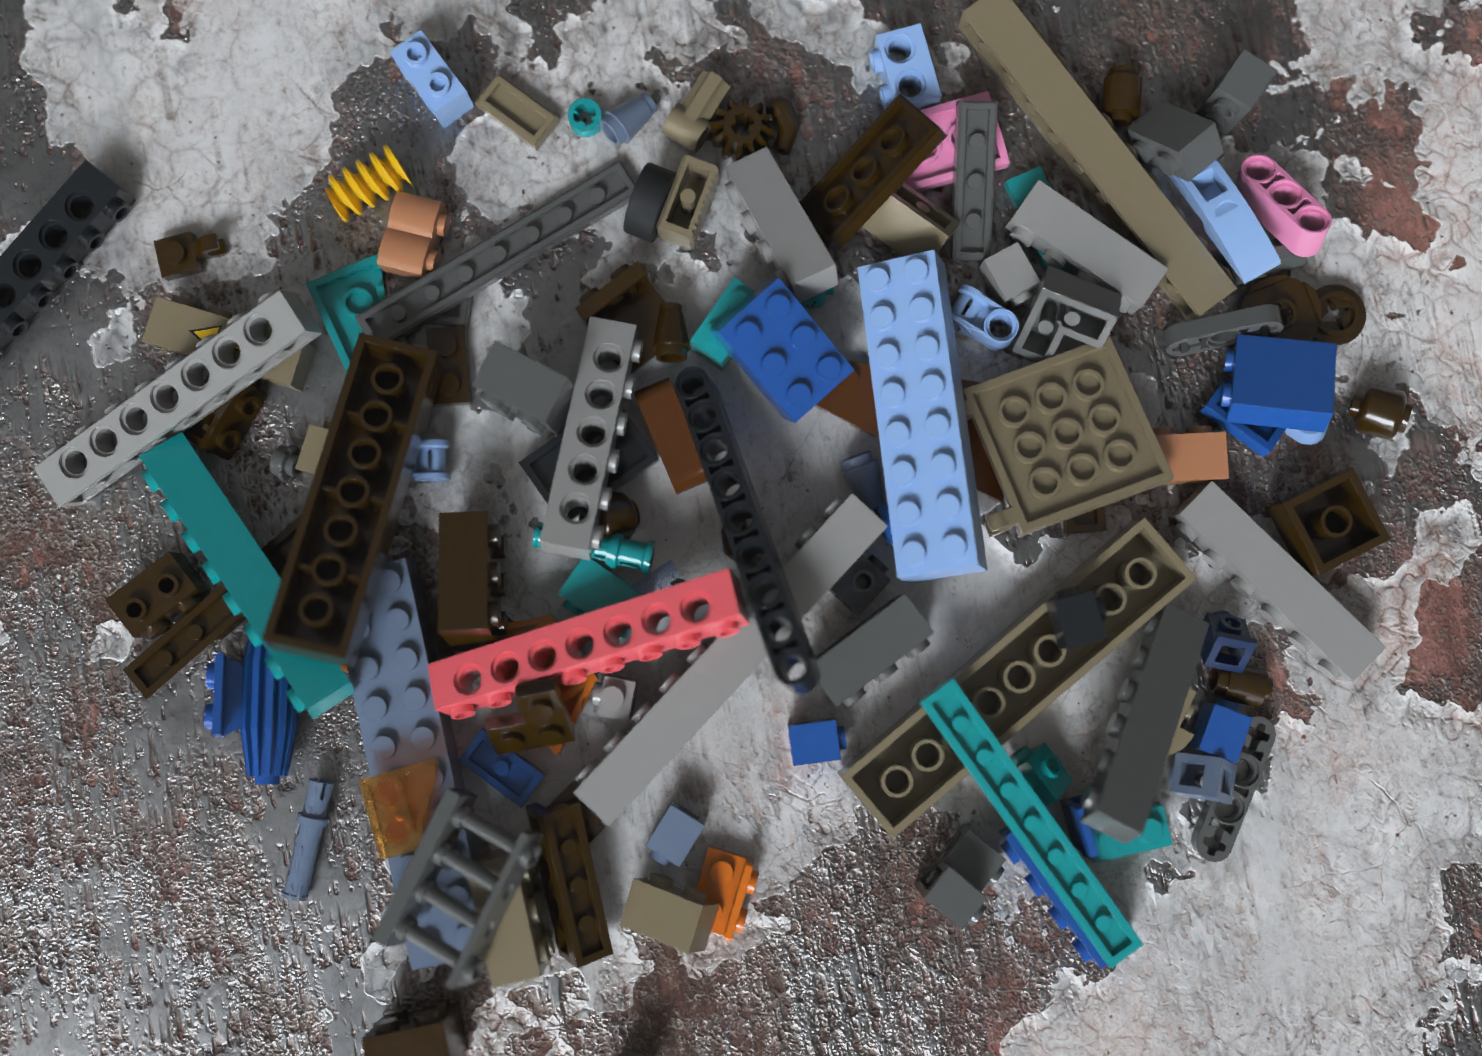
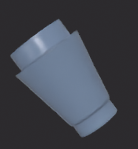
(626, 120)
(864, 478)

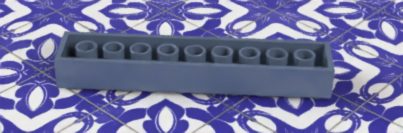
(404, 728)

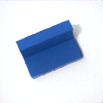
(1080, 833)

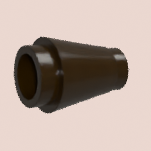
(671, 334)

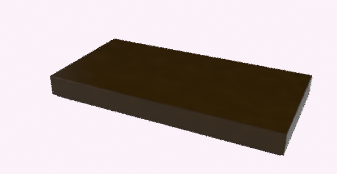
(870, 172)

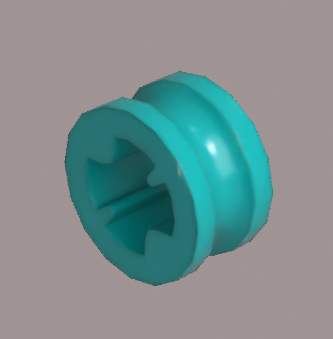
(590, 107)

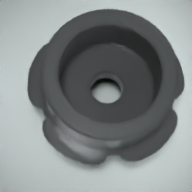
(284, 462)

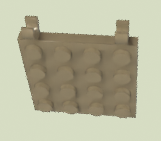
(1064, 438)

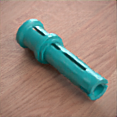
(617, 551)

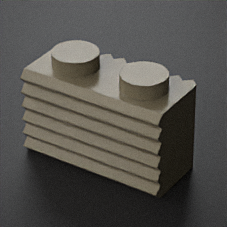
(688, 202)

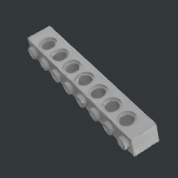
(64, 468)

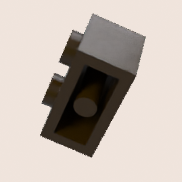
(158, 596)

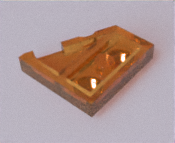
(399, 806)

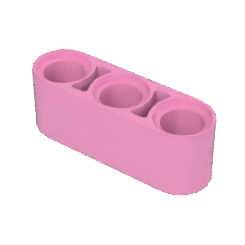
(1283, 205)

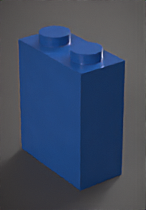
(1279, 383)

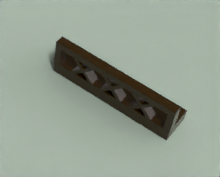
(570, 883)

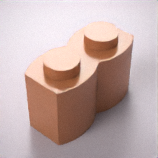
(413, 236)

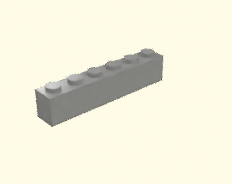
(1276, 583)

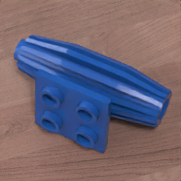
(256, 703)

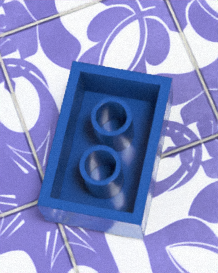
(782, 349)

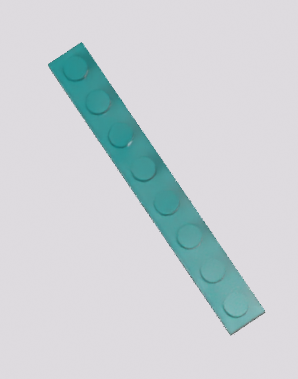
(1030, 822)

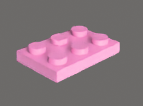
(939, 165)

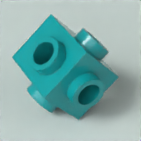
(1042, 771)

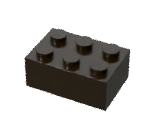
(471, 579)

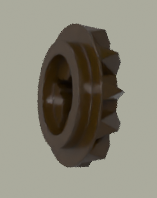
(1349, 324)

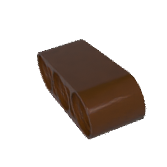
(671, 434)

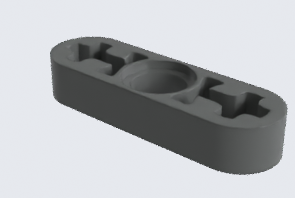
(1222, 329)

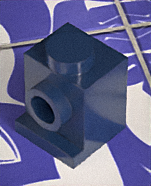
(1230, 632)

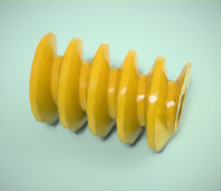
(366, 183)

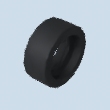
(648, 201)

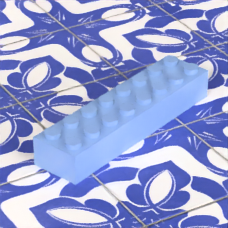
(921, 418)

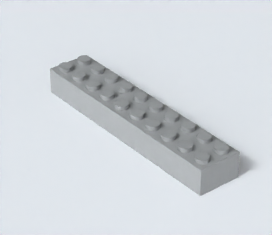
(722, 666)

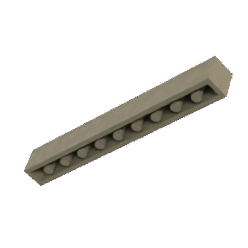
(1095, 153)

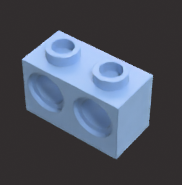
(914, 71)
(432, 79)

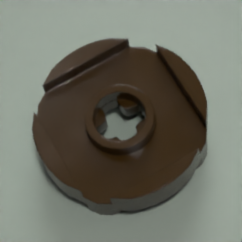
(1291, 294)

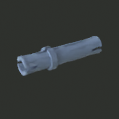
(308, 838)

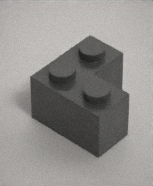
(1068, 308)
(958, 876)

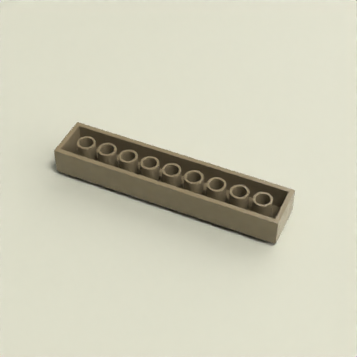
(1017, 675)

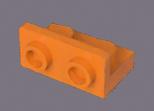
(727, 880)

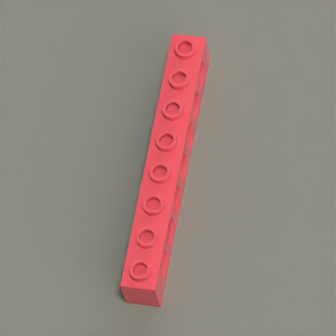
(454, 676)

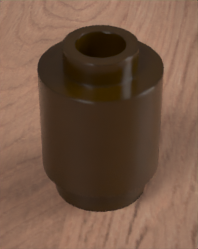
(1122, 94)
(1244, 688)

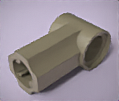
(691, 120)

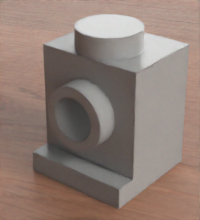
(615, 697)

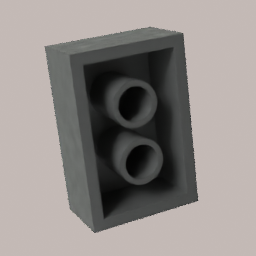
(524, 390)
(872, 650)

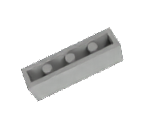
(781, 225)
(1085, 246)

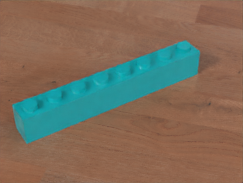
(239, 564)

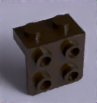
(628, 300)

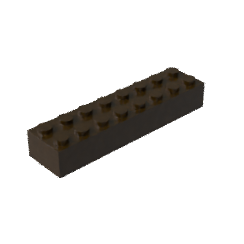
(354, 502)

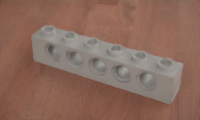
(602, 342)

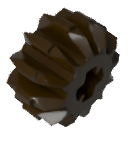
(739, 116)

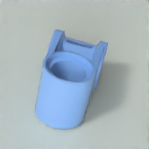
(979, 317)
(431, 461)

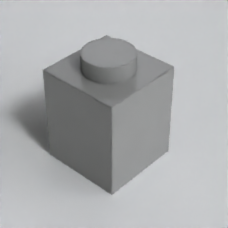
(1009, 276)

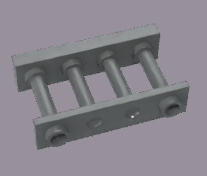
(419, 886)

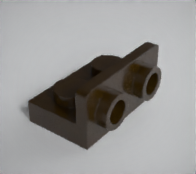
(227, 425)

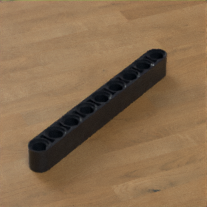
(754, 539)

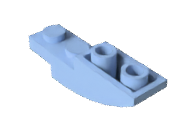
(1229, 221)

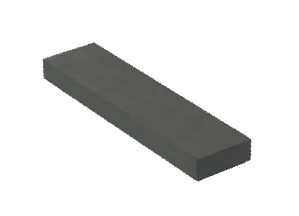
(973, 179)

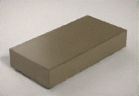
(517, 111)

